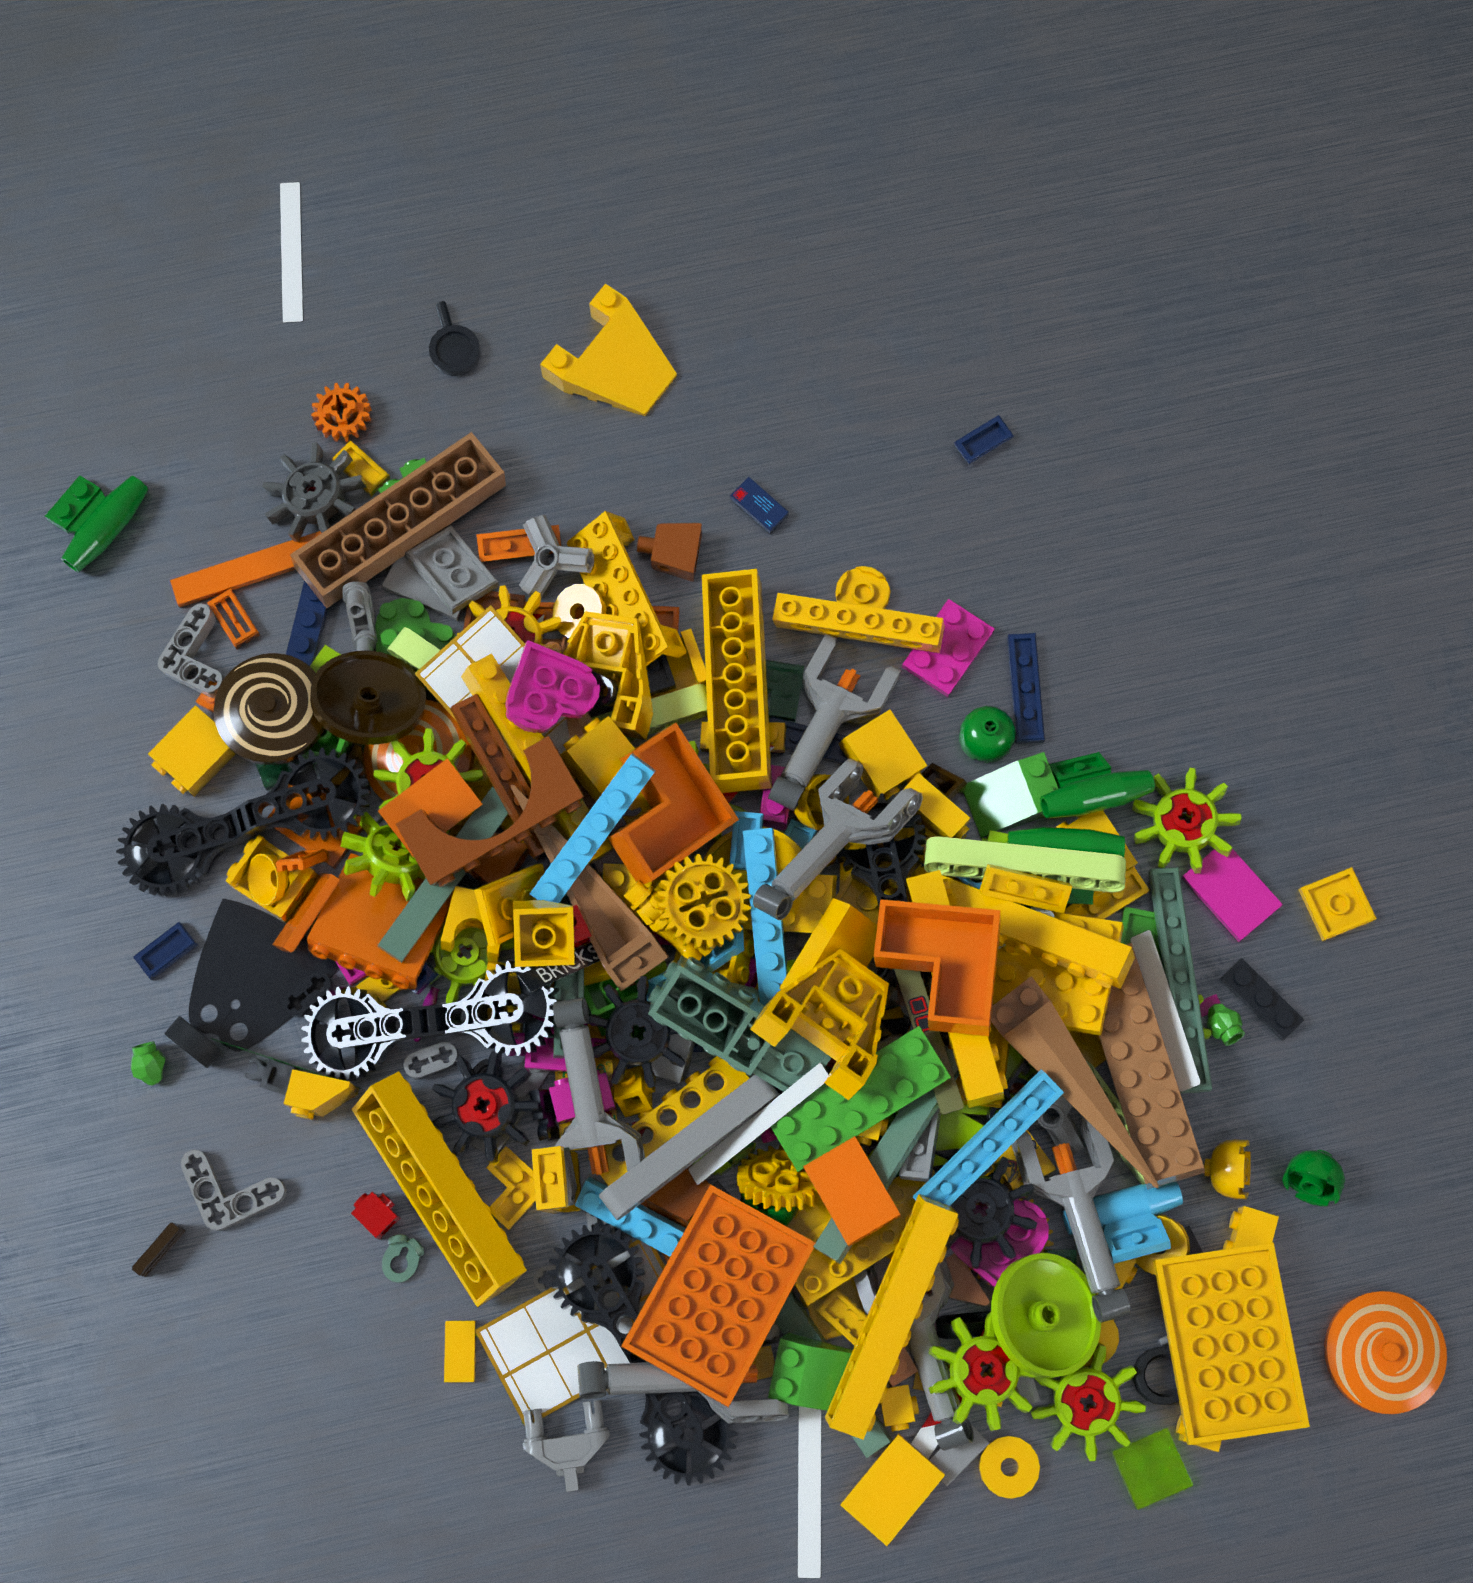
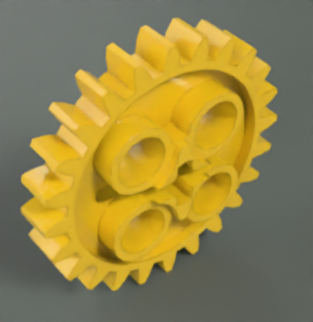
(713, 925)
(775, 1181)

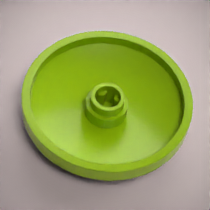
(1045, 1315)

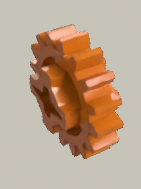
(329, 408)

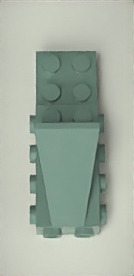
(719, 1019)

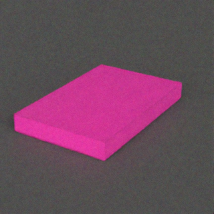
(1232, 893)

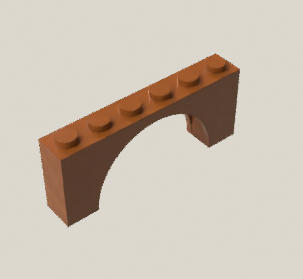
(550, 794)

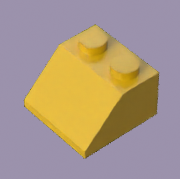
(543, 933)
(316, 1094)

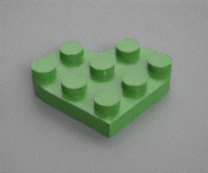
(412, 615)

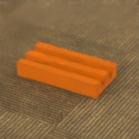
(245, 637)
(302, 860)

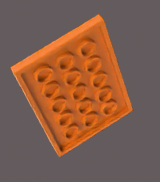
(719, 1295)

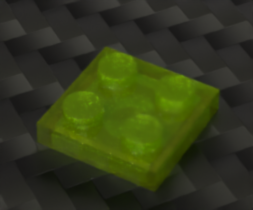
(1151, 1468)

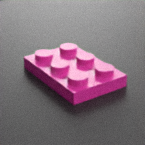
(961, 643)

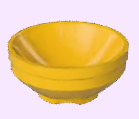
(264, 881)

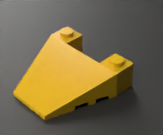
(620, 363)
(616, 650)
(837, 1011)

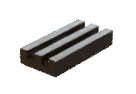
(158, 1249)

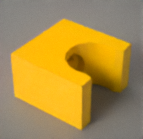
(462, 915)

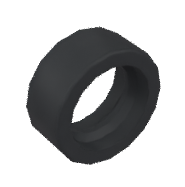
(193, 1042)
(1140, 1381)

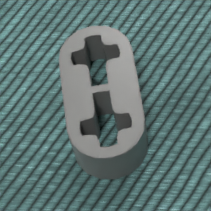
(428, 1054)

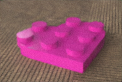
(548, 688)
(1023, 1241)

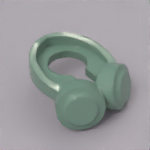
(413, 1256)

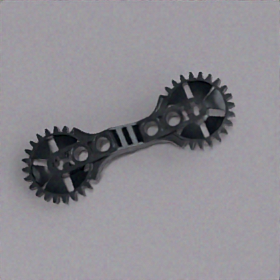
(243, 822)
(878, 881)
(427, 1021)
(584, 1300)

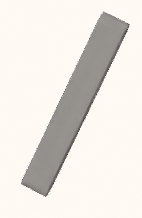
(687, 1146)

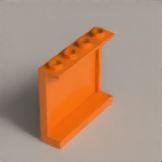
(356, 923)

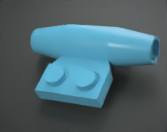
(1130, 1219)

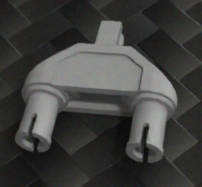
(360, 615)
(569, 1452)

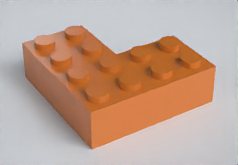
(683, 811)
(956, 947)

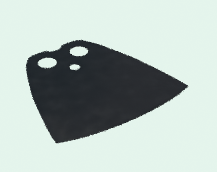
(247, 967)

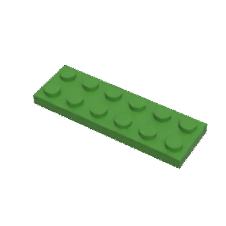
(828, 1119)

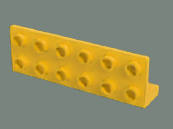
(620, 585)
(824, 1274)

